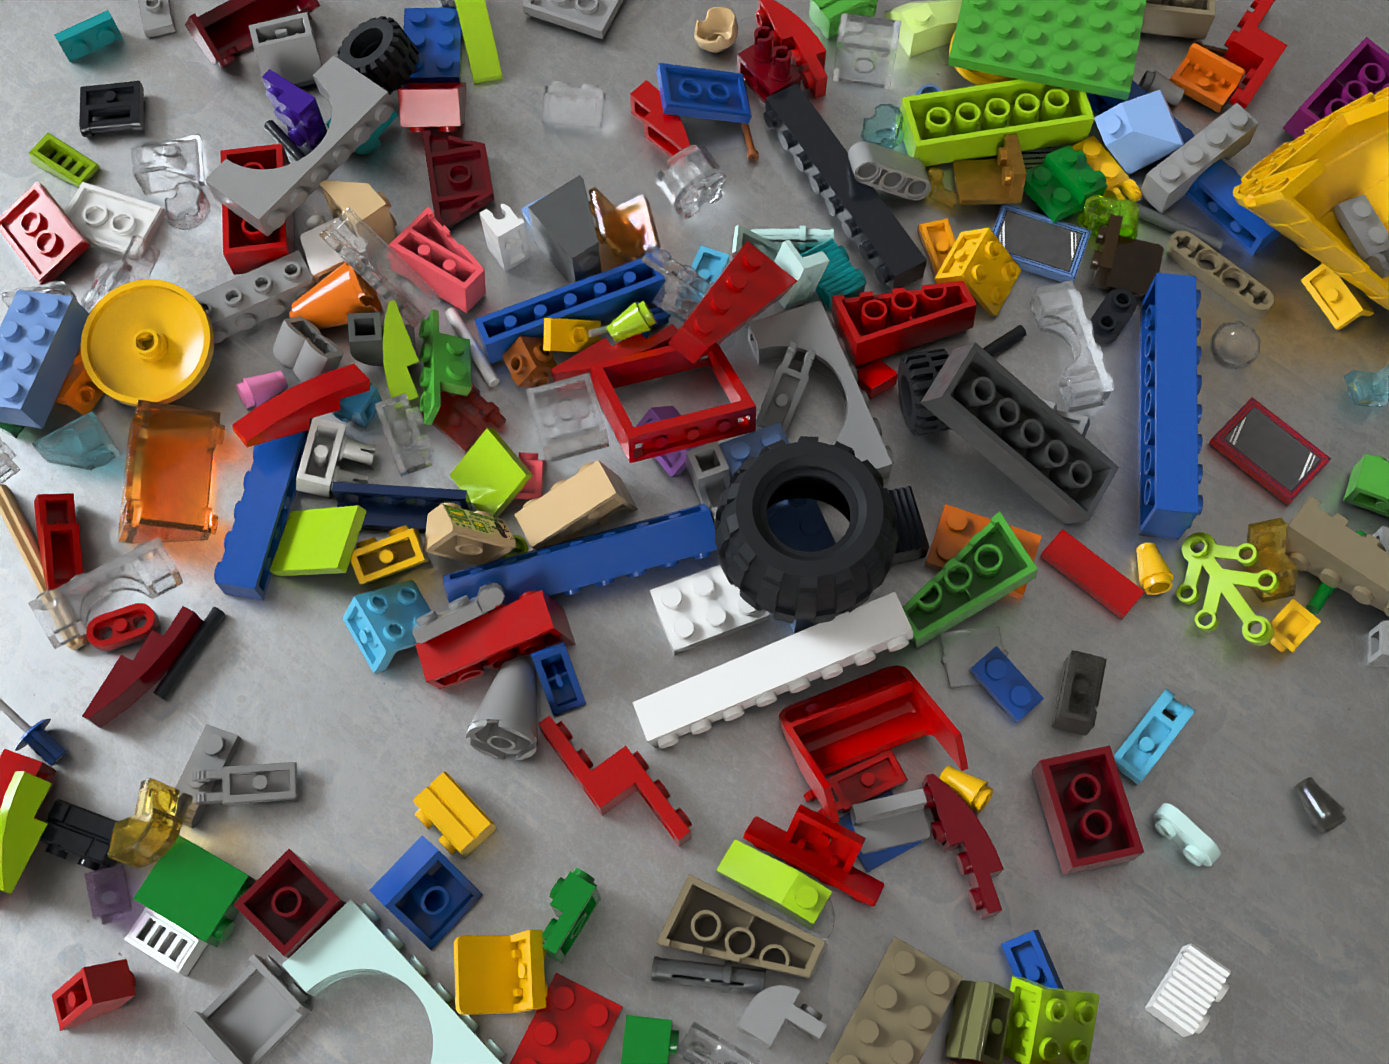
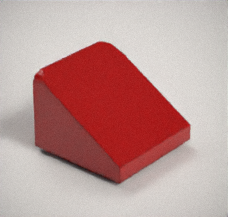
(876, 378)

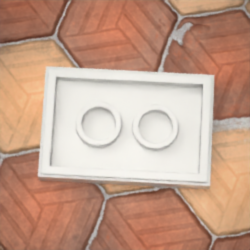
(112, 219)

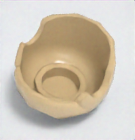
(717, 30)

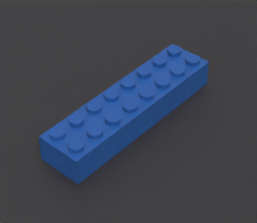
(1169, 407)

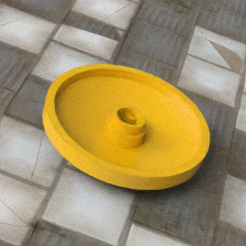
(147, 342)

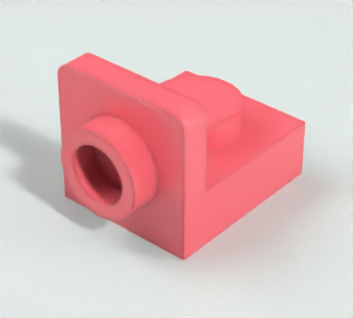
(534, 486)

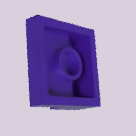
(296, 110)

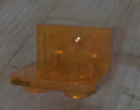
(626, 227)

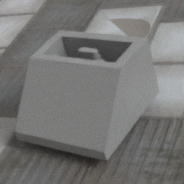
(287, 48)

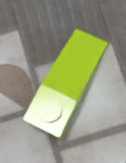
(775, 883)

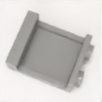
(250, 1015)

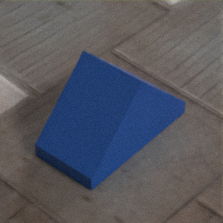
(558, 678)

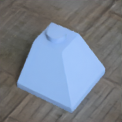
(1140, 131)

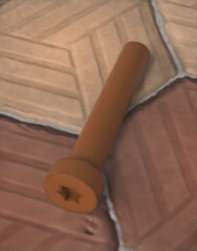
(752, 154)

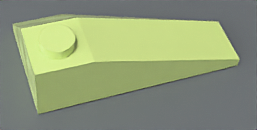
(925, 24)

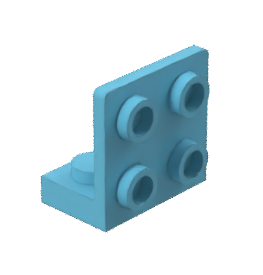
(384, 621)

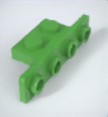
(445, 366)

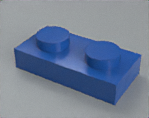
(1006, 684)
(1031, 959)

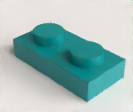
(88, 36)

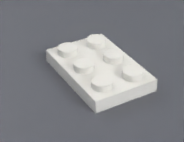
(702, 609)

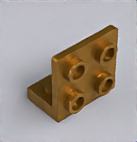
(993, 179)

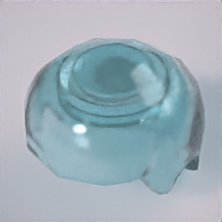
(885, 127)

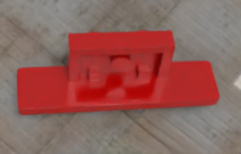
(820, 849)

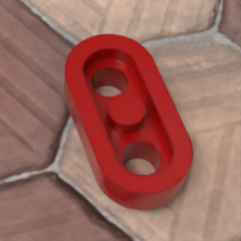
(124, 626)

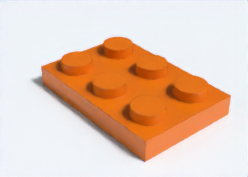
(958, 528)

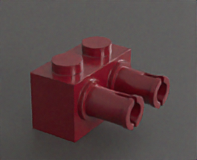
(767, 66)

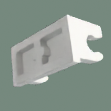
(506, 237)

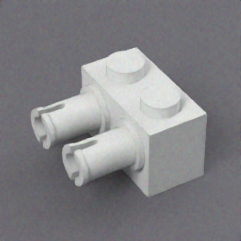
(322, 452)

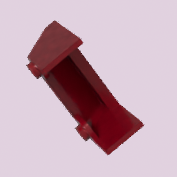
(226, 27)

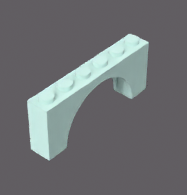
(356, 945)

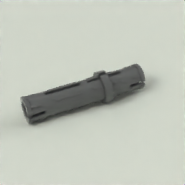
(709, 975)

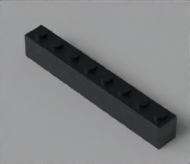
(856, 205)

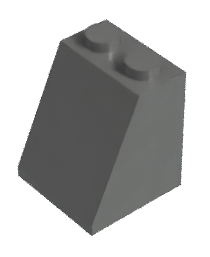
(566, 231)

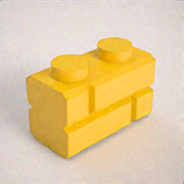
(454, 815)

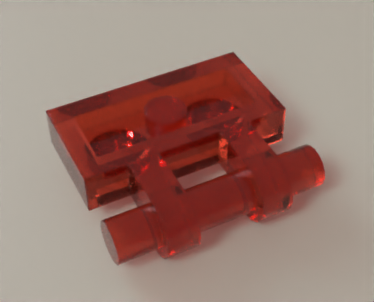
(459, 424)

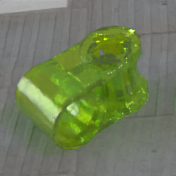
(1105, 207)

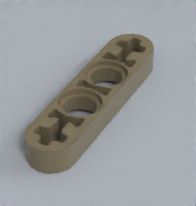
(1223, 269)

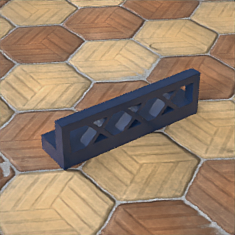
(396, 505)

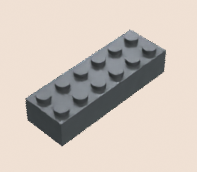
(1020, 434)

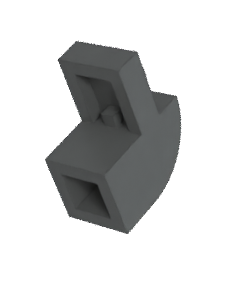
(367, 337)

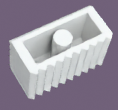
(1189, 991)

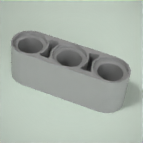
(889, 170)

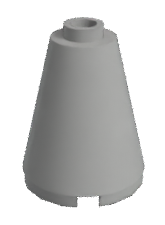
(508, 713)

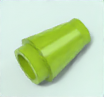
(631, 322)

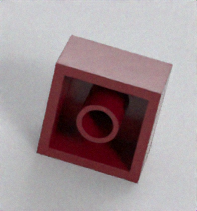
(289, 903)

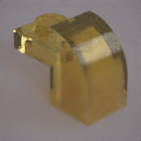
(1270, 541)
(151, 829)

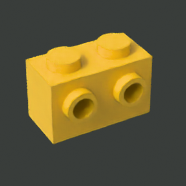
(389, 556)

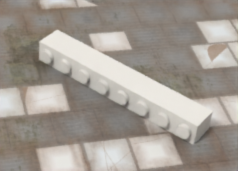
(773, 670)

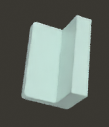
(805, 270)

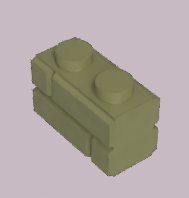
(979, 1023)

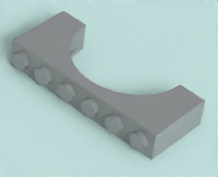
(271, 195)
(813, 329)

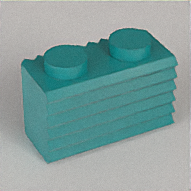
(839, 274)

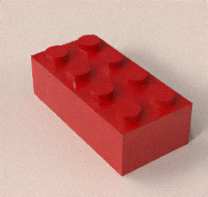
(243, 244)

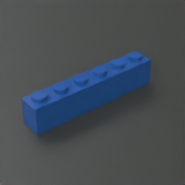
(592, 298)
(260, 517)

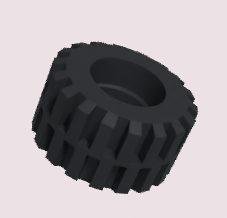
(380, 52)
(915, 377)

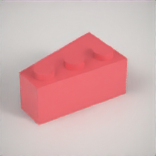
(441, 261)

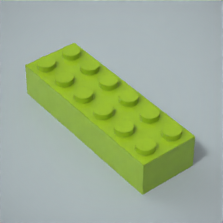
(976, 118)

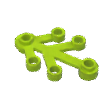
(1223, 582)

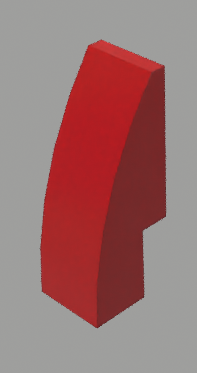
(661, 129)
(58, 538)

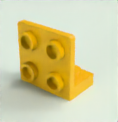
(983, 266)

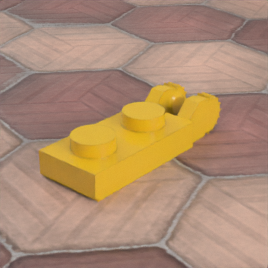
(1100, 160)

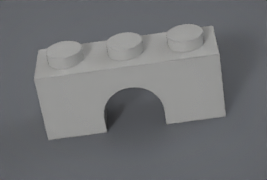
(708, 474)

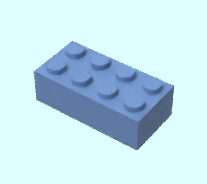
(36, 354)

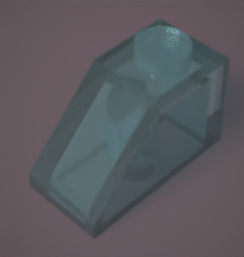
(79, 444)

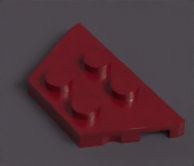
(457, 177)

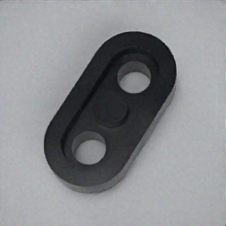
(1113, 314)

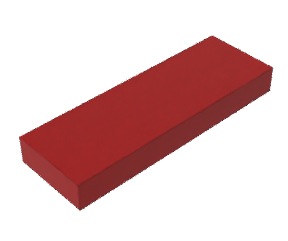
(1092, 574)

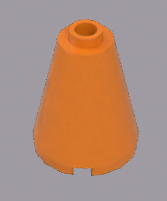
(335, 297)

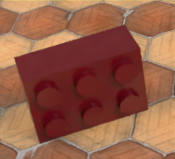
(1087, 810)

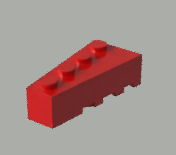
(736, 297)

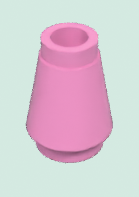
(261, 388)

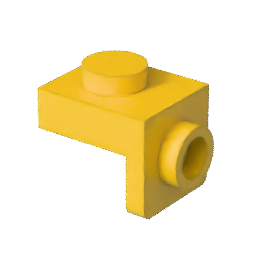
(1292, 626)

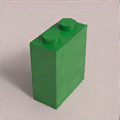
(195, 891)

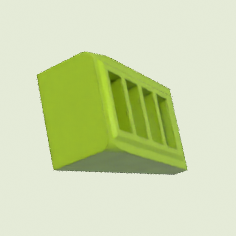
(49, 144)

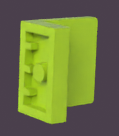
(1050, 1024)

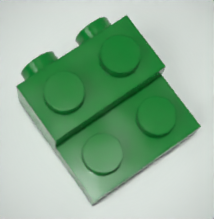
(1063, 183)
(573, 903)

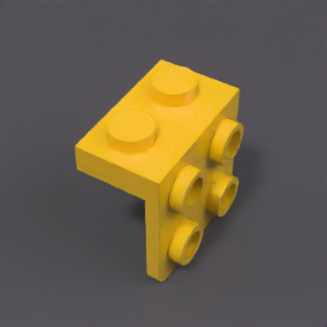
(500, 973)

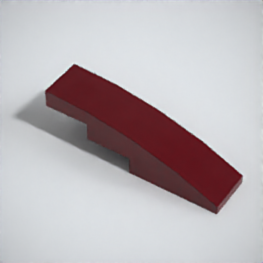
(134, 677)

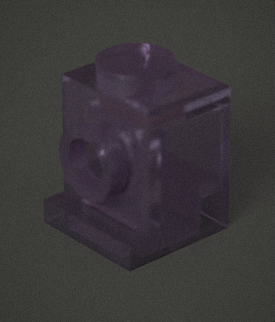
(108, 880)

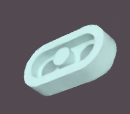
(1196, 844)

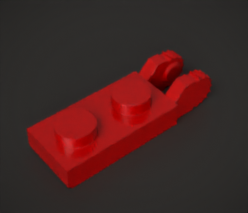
(863, 781)

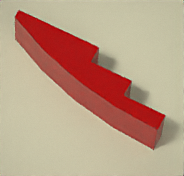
(603, 350)
(294, 408)

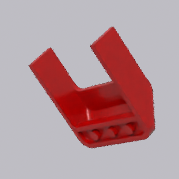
(862, 721)

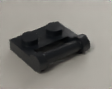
(111, 100)

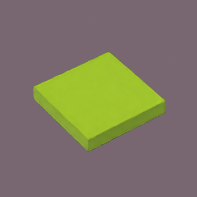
(491, 473)

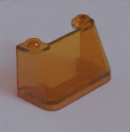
(169, 474)

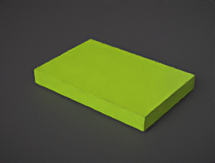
(318, 541)

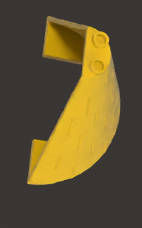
(1312, 174)

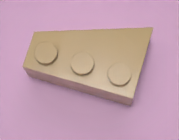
(574, 505)

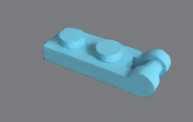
(1152, 737)

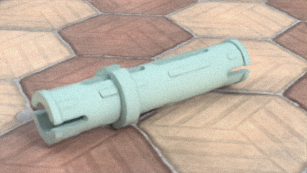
(799, 237)

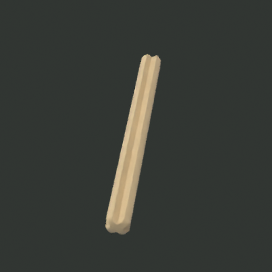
(27, 546)

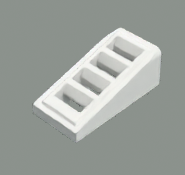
(187, 957)

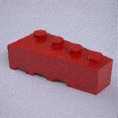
(901, 319)
(494, 638)

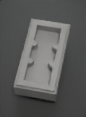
(156, 17)

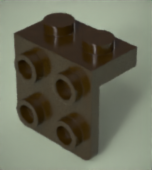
(1124, 260)

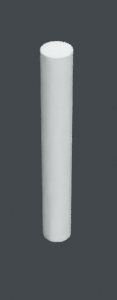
(476, 352)

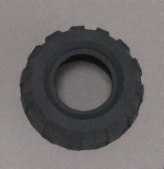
(794, 581)

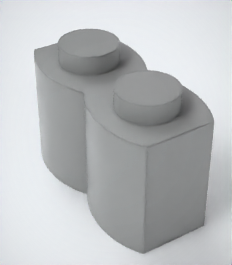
(305, 349)

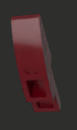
(960, 829)

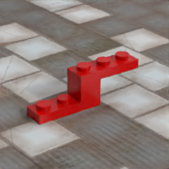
(1253, 51)
(616, 780)

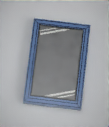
(1041, 244)

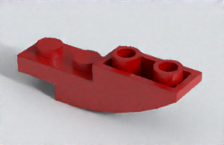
(805, 46)

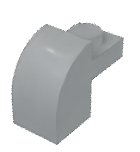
(773, 1008)

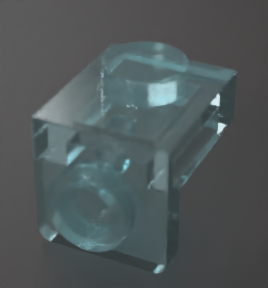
(1368, 387)

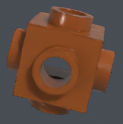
(529, 363)

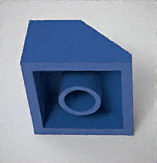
(426, 892)

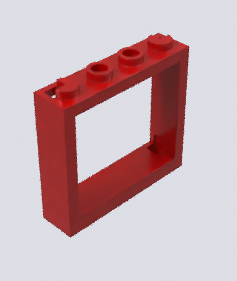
(680, 431)

